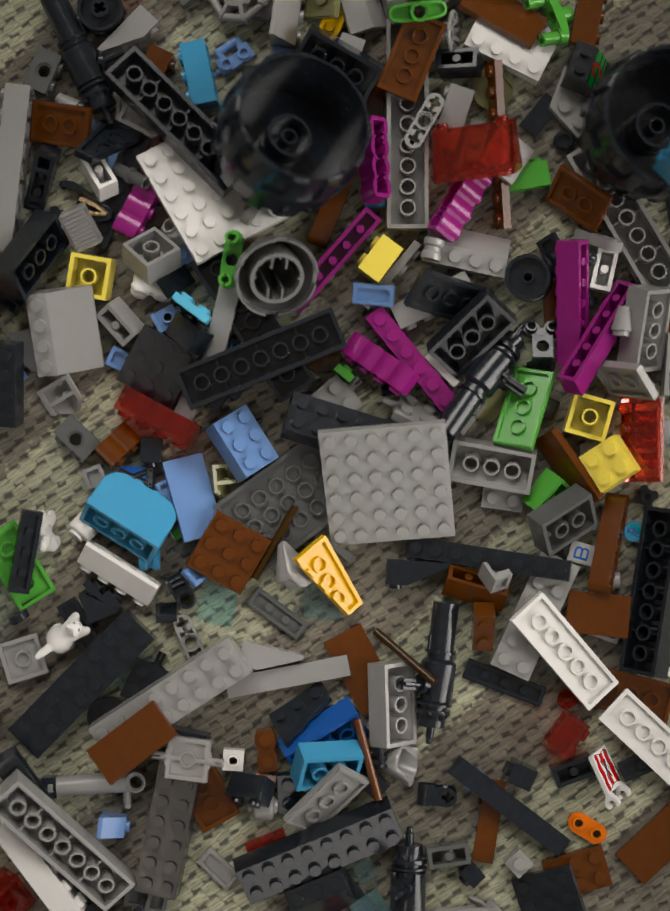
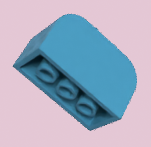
(130, 514)

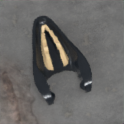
(97, 209)

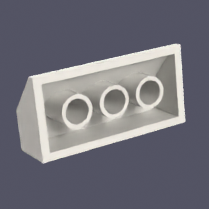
(118, 572)

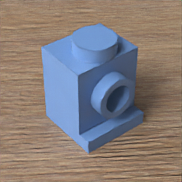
(158, 317)

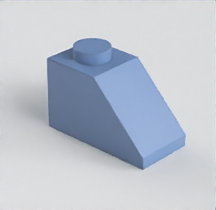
(113, 825)

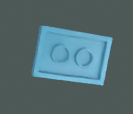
(188, 302)

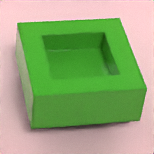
(344, 372)

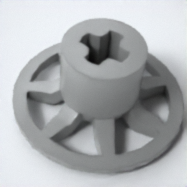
(449, 34)

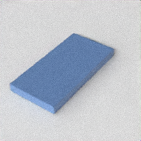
(190, 494)

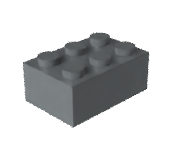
(562, 520)

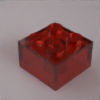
(566, 734)

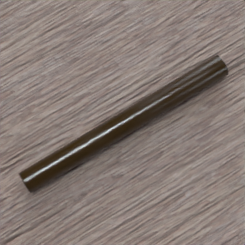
(275, 541)
(405, 656)

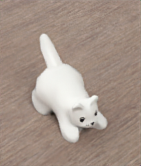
(141, 290)
(48, 540)
(62, 637)

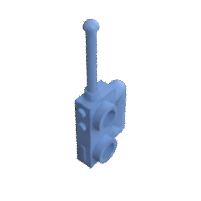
(230, 64)

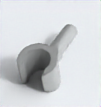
(482, 903)

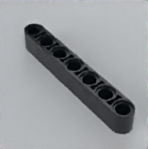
(508, 806)

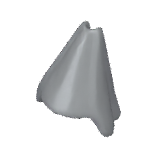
(287, 570)
(401, 763)

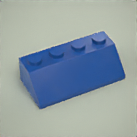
(330, 725)

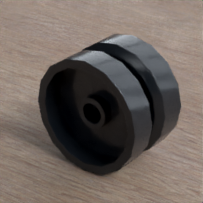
(101, 22)
(520, 269)

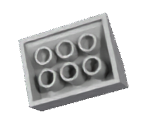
(285, 22)
(64, 330)

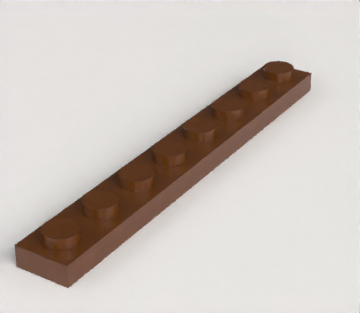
(496, 108)

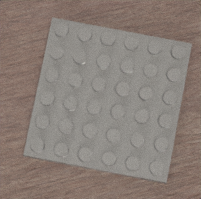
(387, 482)

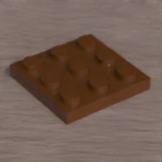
(228, 552)

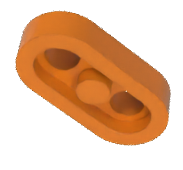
(587, 827)

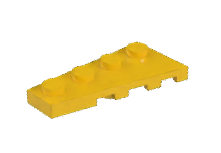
(326, 571)

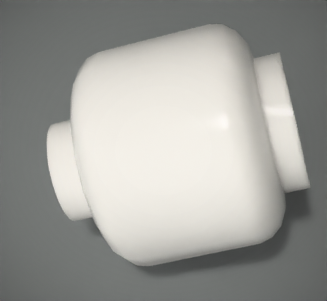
(80, 530)

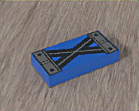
(144, 474)

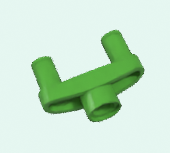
(404, 11)
(558, 21)
(233, 246)

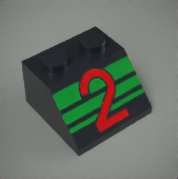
(584, 69)

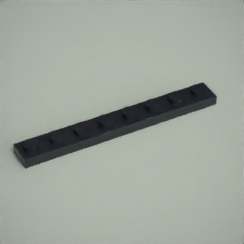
(497, 559)

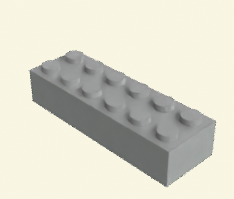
(512, 650)

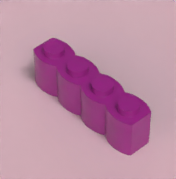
(376, 167)
(457, 208)
(136, 212)
(381, 364)

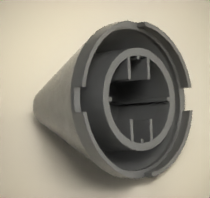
(275, 275)

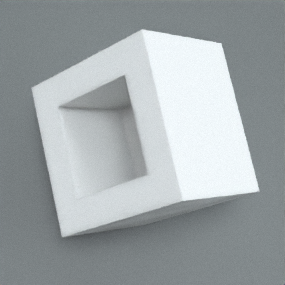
(239, 754)

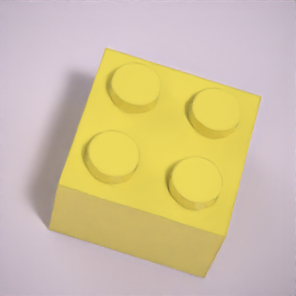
(380, 259)
(94, 271)
(588, 417)
(610, 463)

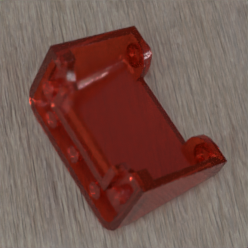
(475, 150)

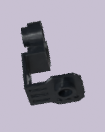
(540, 359)

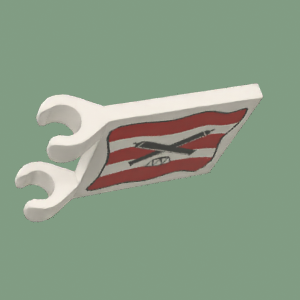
(608, 776)

